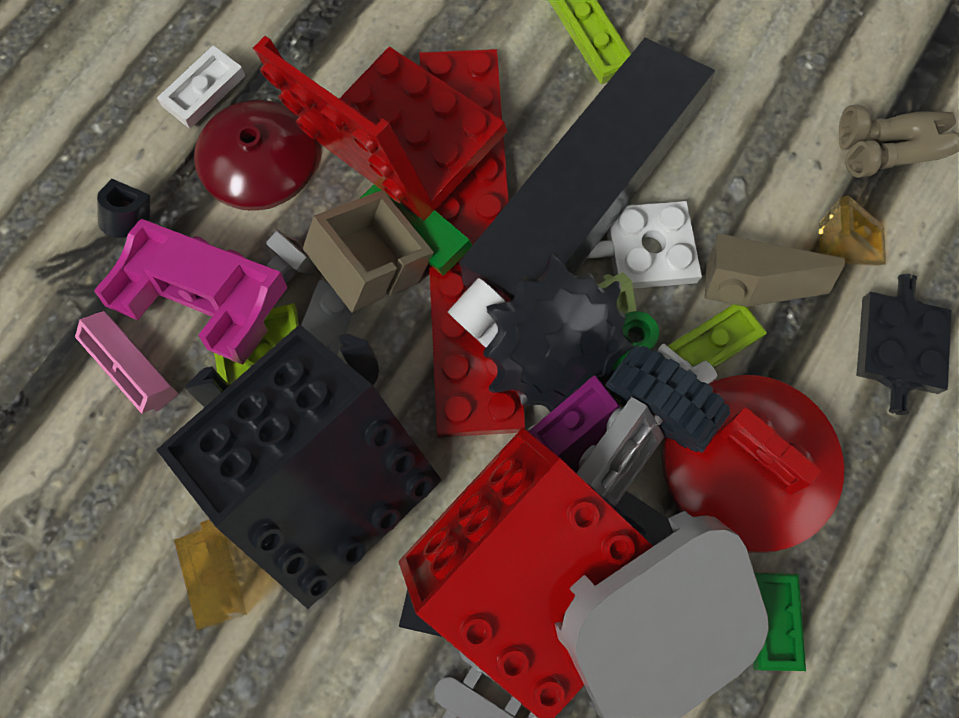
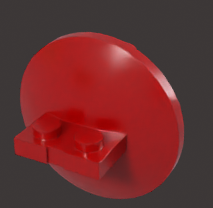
(768, 469)

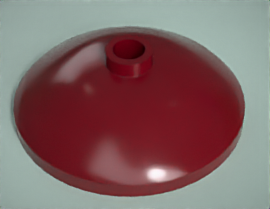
(257, 172)

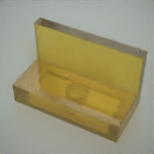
(209, 577)

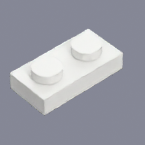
(201, 86)

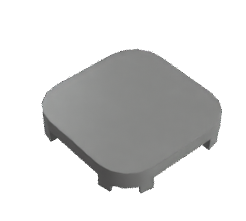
(667, 623)

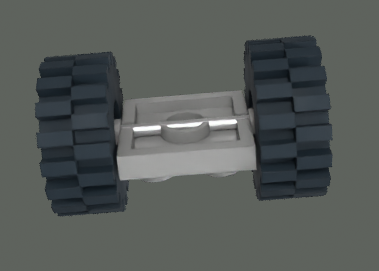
(657, 403)

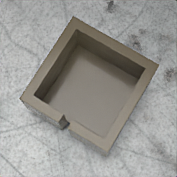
(366, 250)

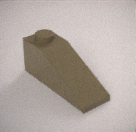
(765, 273)

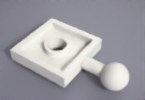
(667, 224)

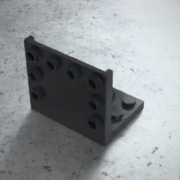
(301, 465)

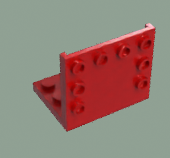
(391, 125)
(503, 564)

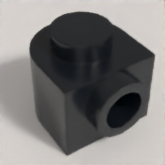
(121, 208)

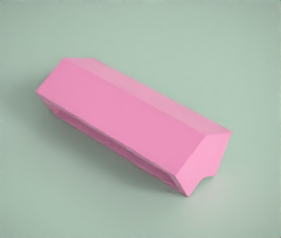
(124, 362)

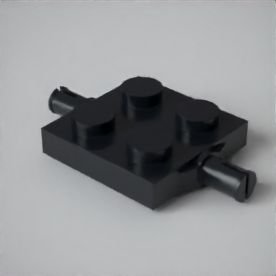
(904, 343)

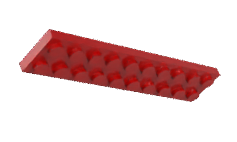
(460, 367)

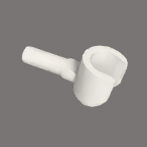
(703, 370)

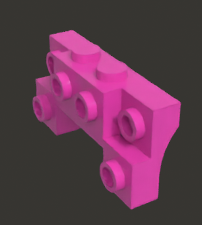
(199, 276)

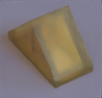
(852, 234)

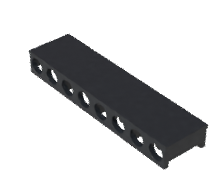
(592, 169)

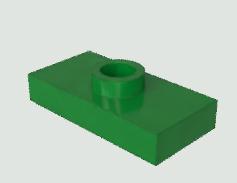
(785, 637)

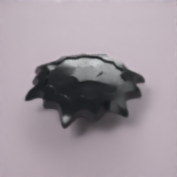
(556, 335)

